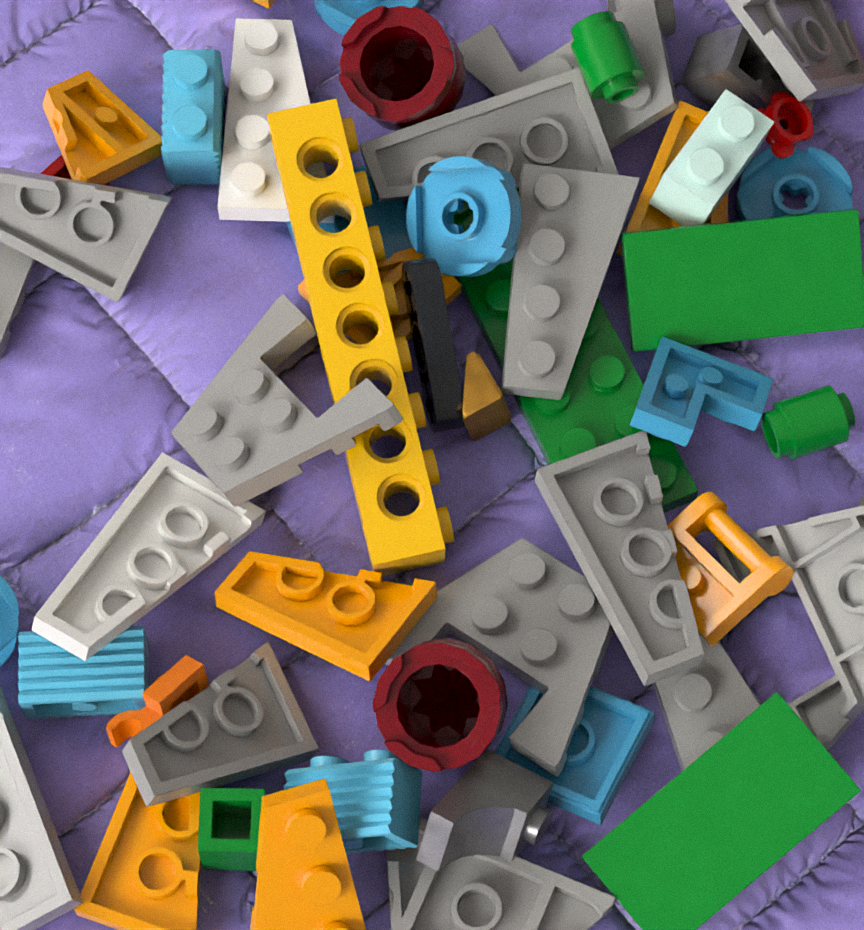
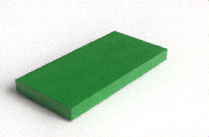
(744, 279)
(722, 821)

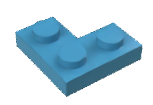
(692, 381)

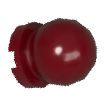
(401, 67)
(440, 704)

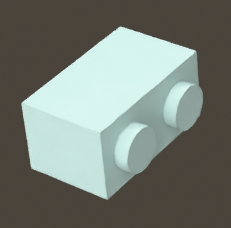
(711, 161)

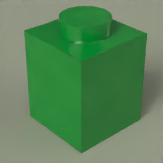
(229, 828)

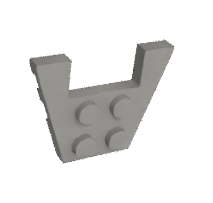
(804, 45)
(495, 67)
(254, 430)
(830, 581)
(537, 625)

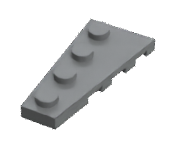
(558, 271)

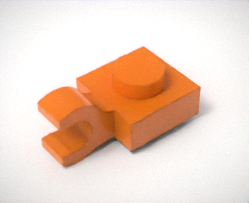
(169, 690)

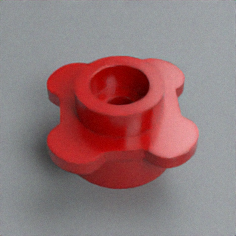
(796, 122)

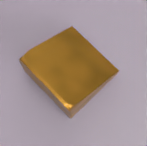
(482, 400)

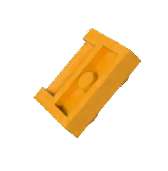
(714, 594)

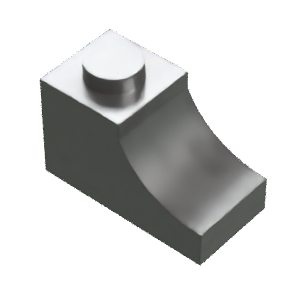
(734, 63)
(487, 813)

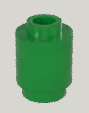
(606, 57)
(808, 423)

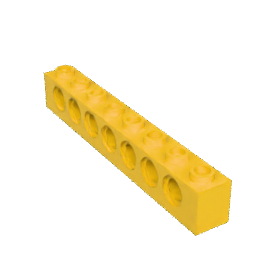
(299, 140)

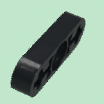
(433, 344)

